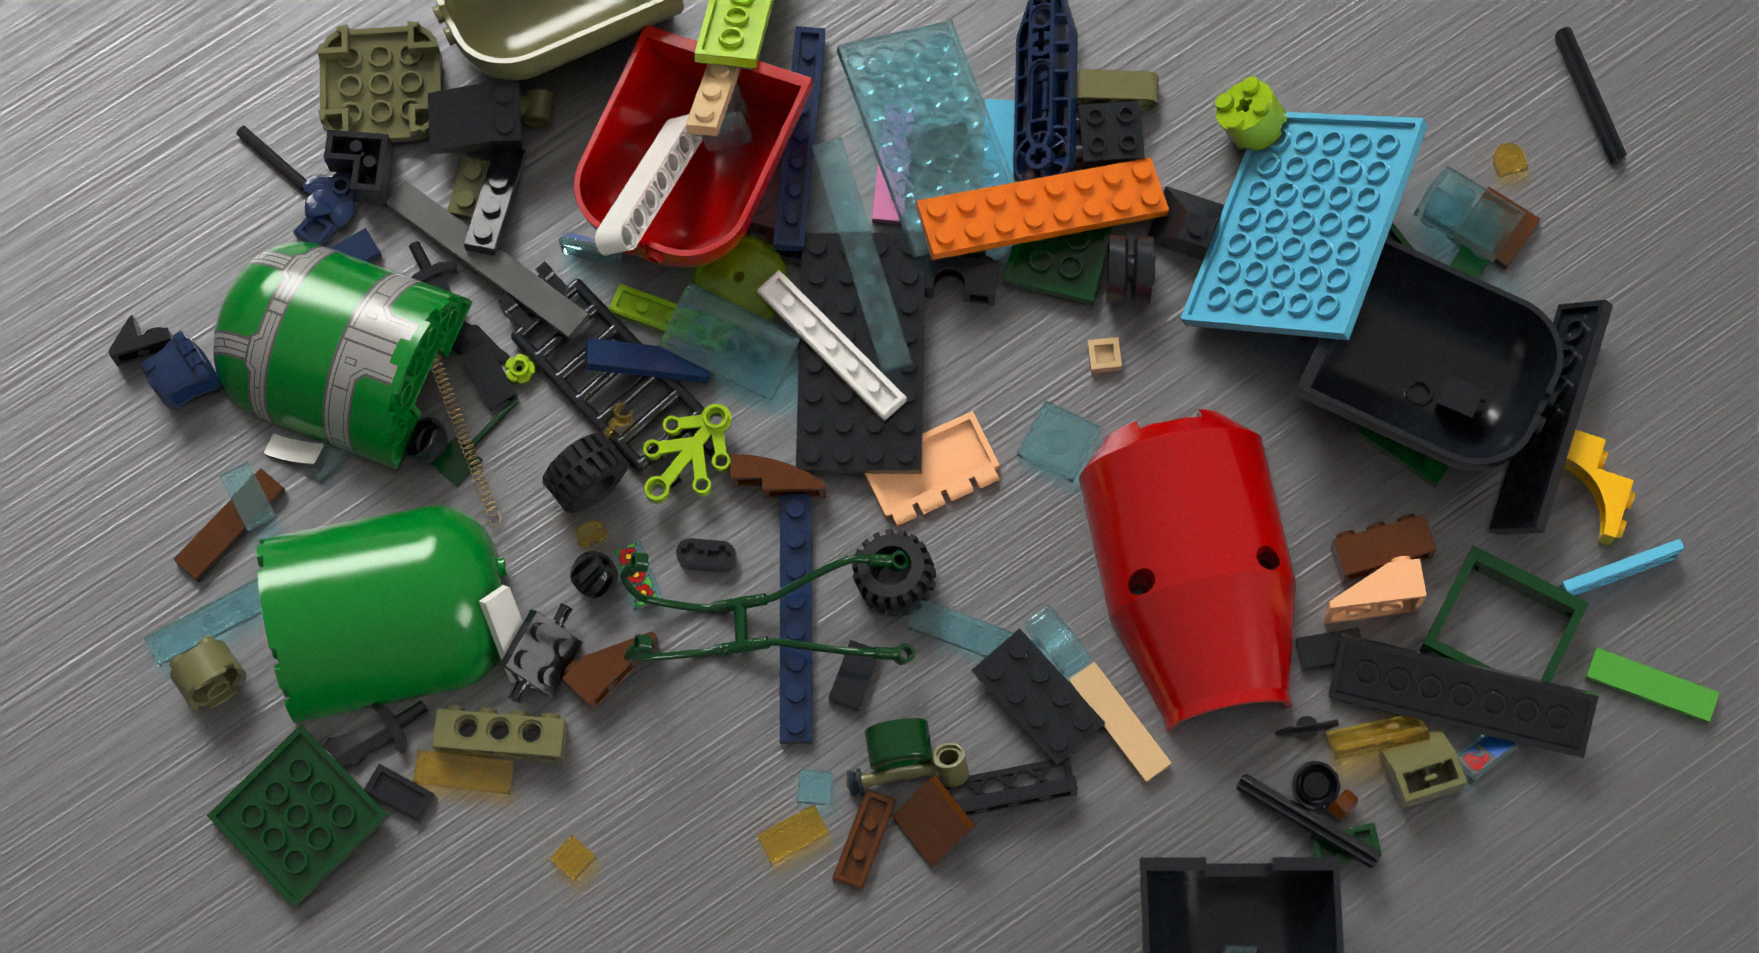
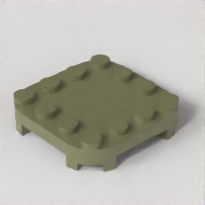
(379, 80)

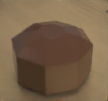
(1342, 805)

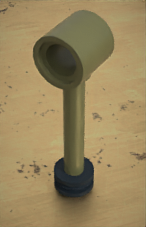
(948, 765)

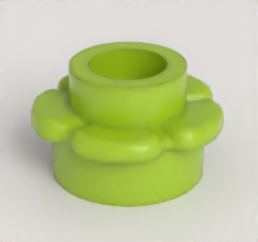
(522, 376)

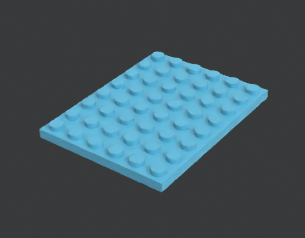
(1306, 226)

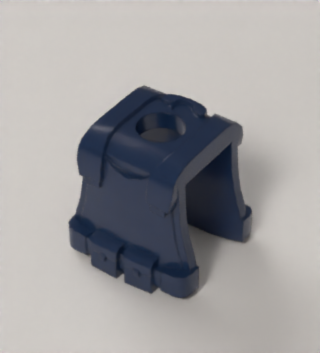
(180, 372)

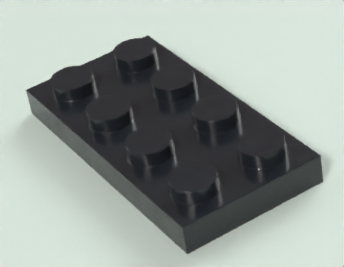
(1038, 697)

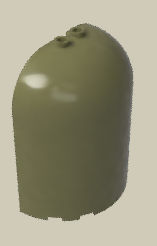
(534, 36)

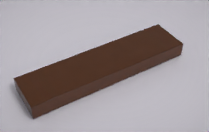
(221, 533)

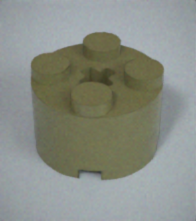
(207, 673)

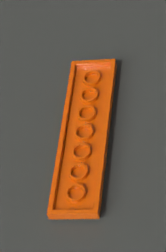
(1041, 208)

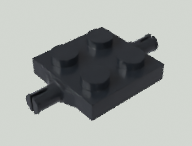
(540, 653)

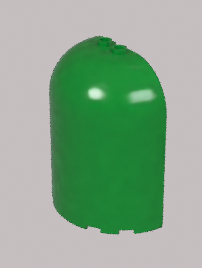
(378, 609)

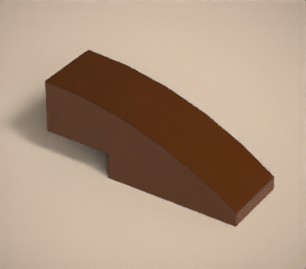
(774, 477)

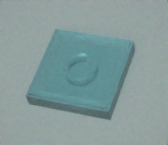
(1059, 441)

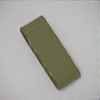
(1117, 86)

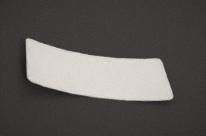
(293, 449)

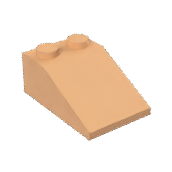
(1386, 592)

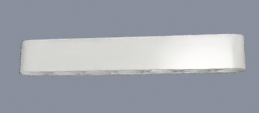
(647, 188)

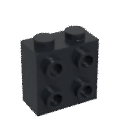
(1109, 134)

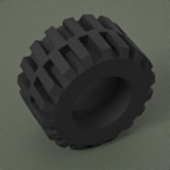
(585, 472)
(907, 592)

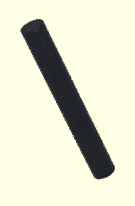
(271, 156)

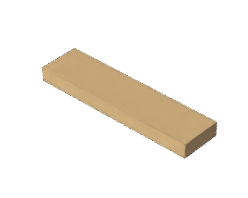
(1121, 723)

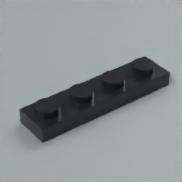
(495, 201)

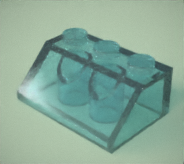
(1469, 214)

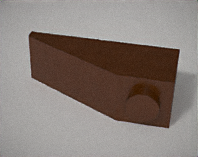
(600, 672)

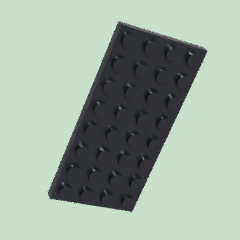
(833, 423)

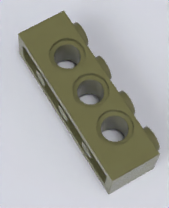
(548, 748)

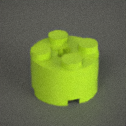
(1251, 114)

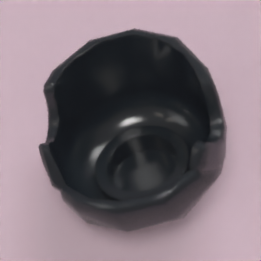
(428, 441)
(1315, 785)

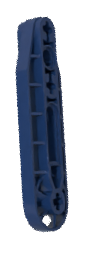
(1045, 91)

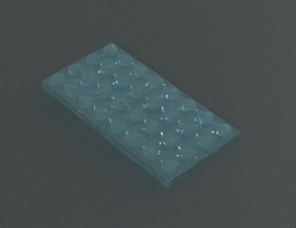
(923, 118)

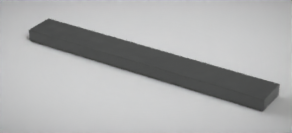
(498, 269)

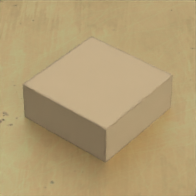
(1104, 355)

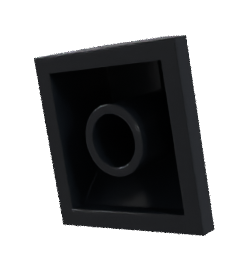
(1187, 225)

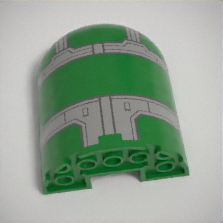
(333, 346)

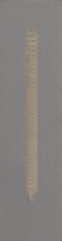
(460, 432)

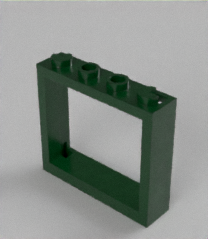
(1519, 581)

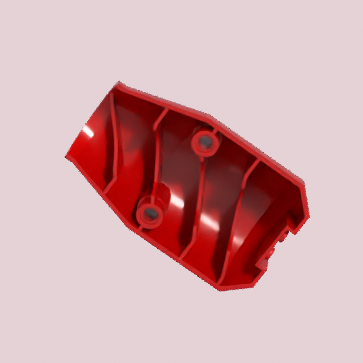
(1194, 526)

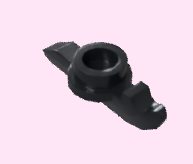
(1307, 727)

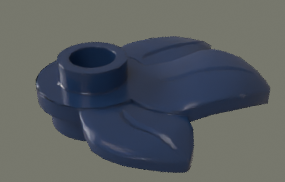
(326, 199)

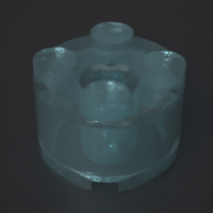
(733, 128)

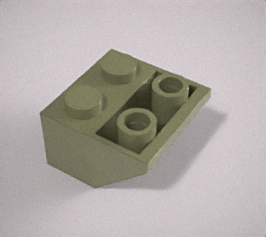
(1424, 770)

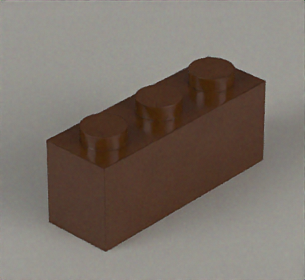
(1367, 551)

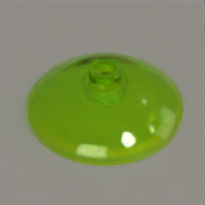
(753, 259)

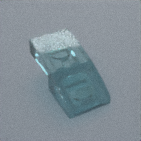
(1057, 640)

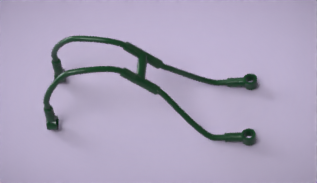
(642, 644)

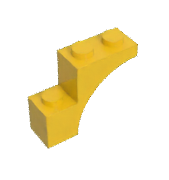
(1608, 489)

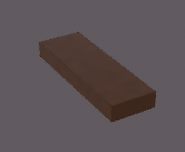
(864, 840)

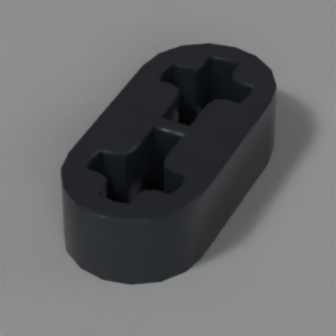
(706, 547)

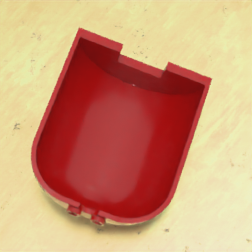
(717, 189)

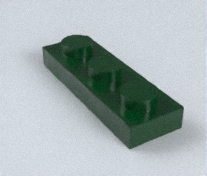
(1419, 464)

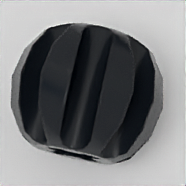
(594, 574)

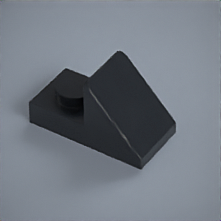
(133, 346)

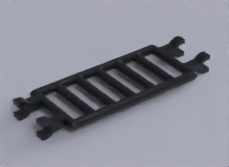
(579, 399)

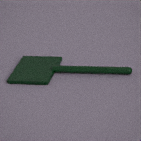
(452, 462)

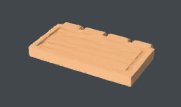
(950, 461)

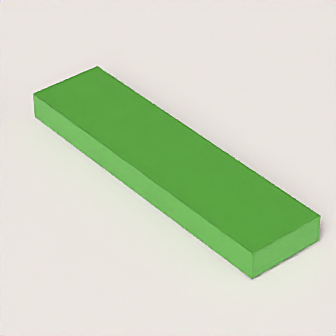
(1652, 685)

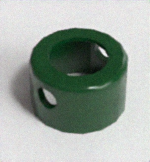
(898, 743)

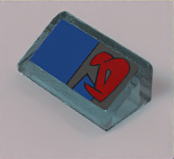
(585, 247)
(1484, 755)

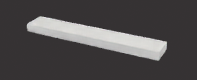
(832, 345)

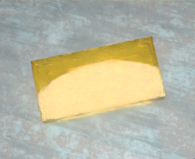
(793, 834)

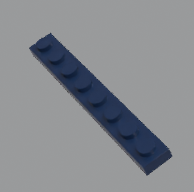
(798, 154)
(795, 619)

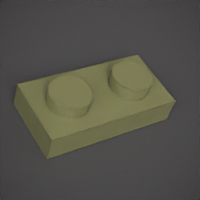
(467, 187)

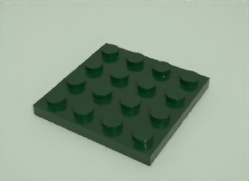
(298, 816)

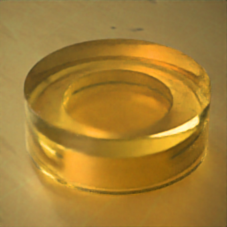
(590, 533)

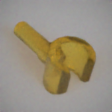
(618, 419)

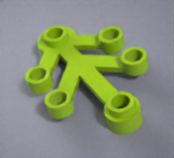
(690, 449)

